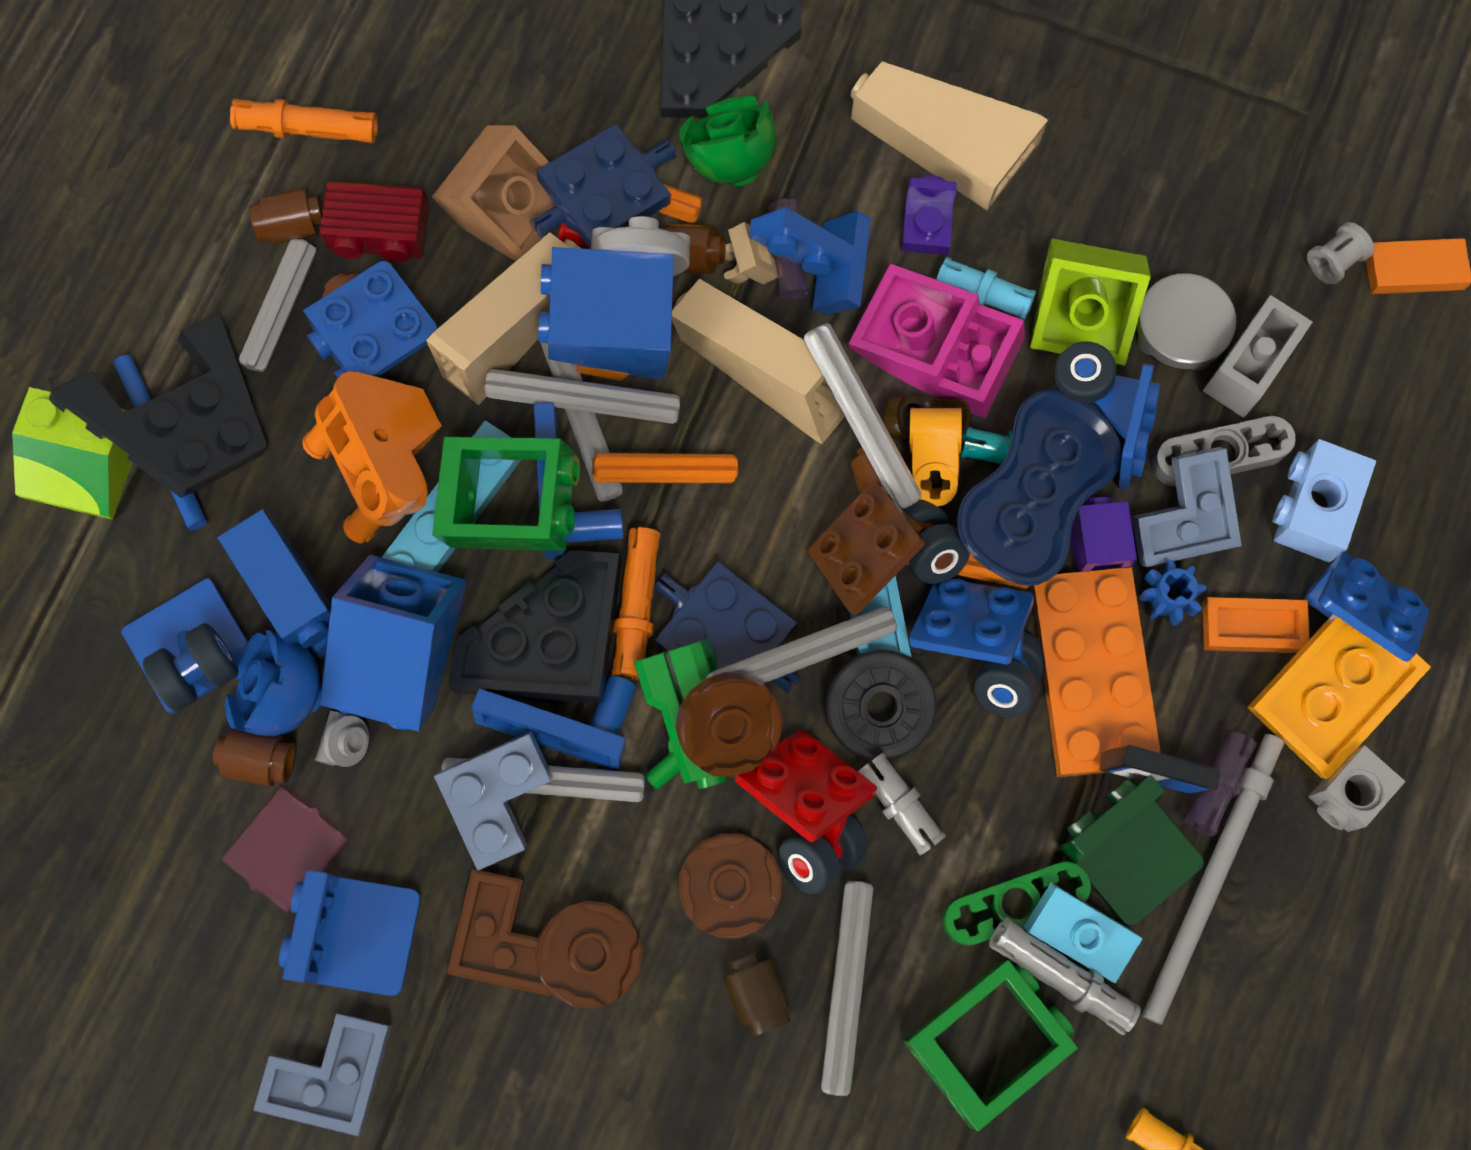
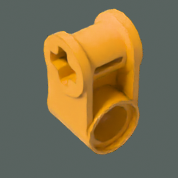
(936, 446)

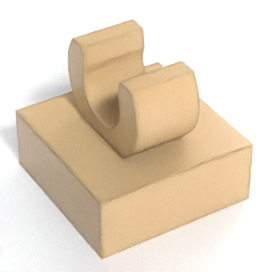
(751, 257)

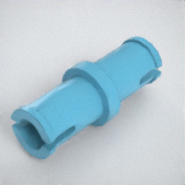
(988, 287)

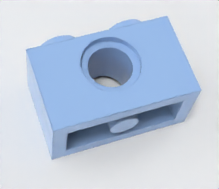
(1342, 480)

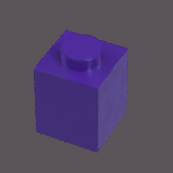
(1102, 536)

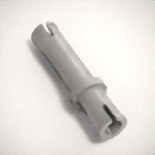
(1082, 987)

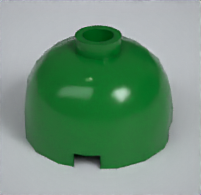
(731, 141)

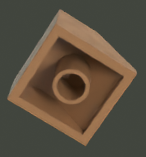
(497, 190)

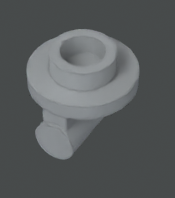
(343, 740)

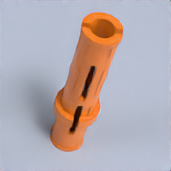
(299, 120)
(634, 623)

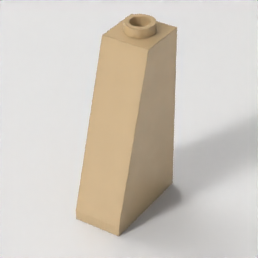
(948, 129)
(496, 323)
(758, 357)

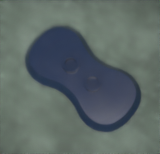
(1025, 510)

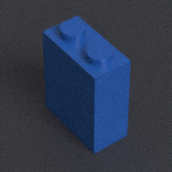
(280, 581)

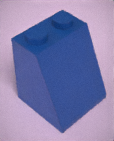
(609, 310)
(390, 642)

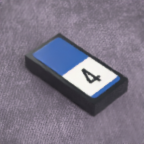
(1166, 770)

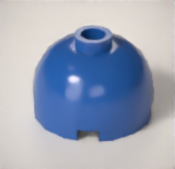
(275, 686)

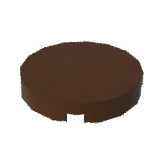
(728, 724)
(730, 886)
(588, 954)

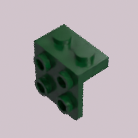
(1132, 851)

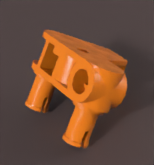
(374, 435)

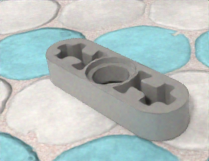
(1239, 436)

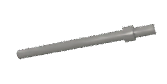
(1255, 787)

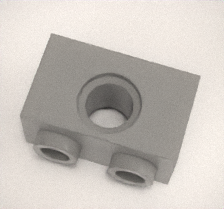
(1257, 356)

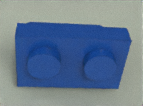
(369, 322)
(1371, 605)
(350, 934)

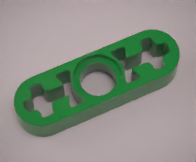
(974, 901)

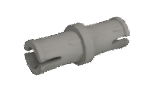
(902, 804)

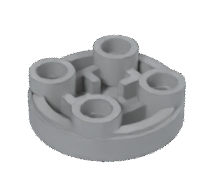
(645, 236)
(1186, 321)

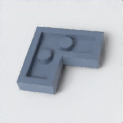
(1205, 513)
(480, 792)
(336, 1092)

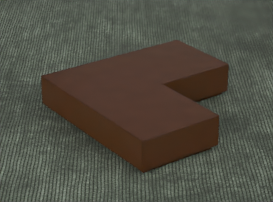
(485, 939)

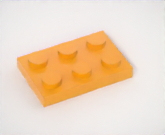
(1334, 694)

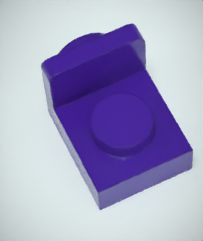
(928, 215)

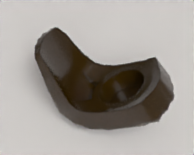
(899, 407)

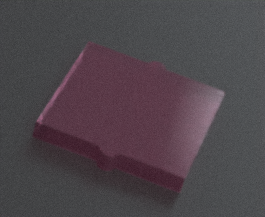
(282, 846)

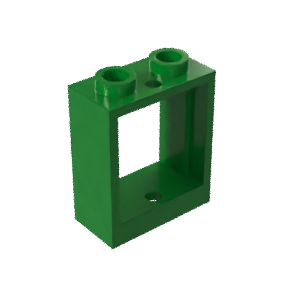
(459, 485)
(948, 1078)

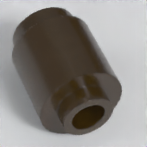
(757, 994)

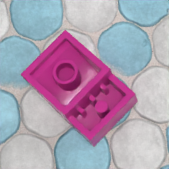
(938, 338)

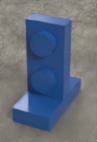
(831, 252)

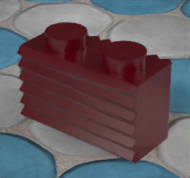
(374, 220)

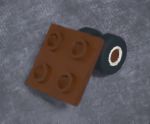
(878, 539)

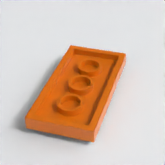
(1093, 667)

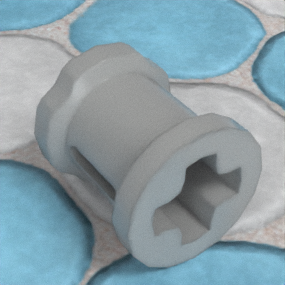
(1340, 253)

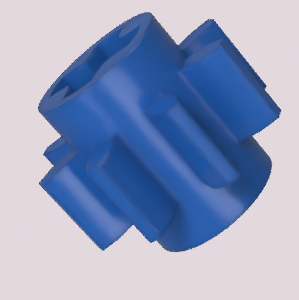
(1184, 600)

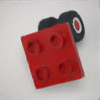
(816, 798)

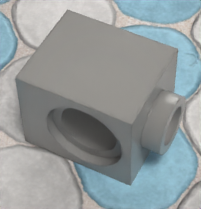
(1372, 777)

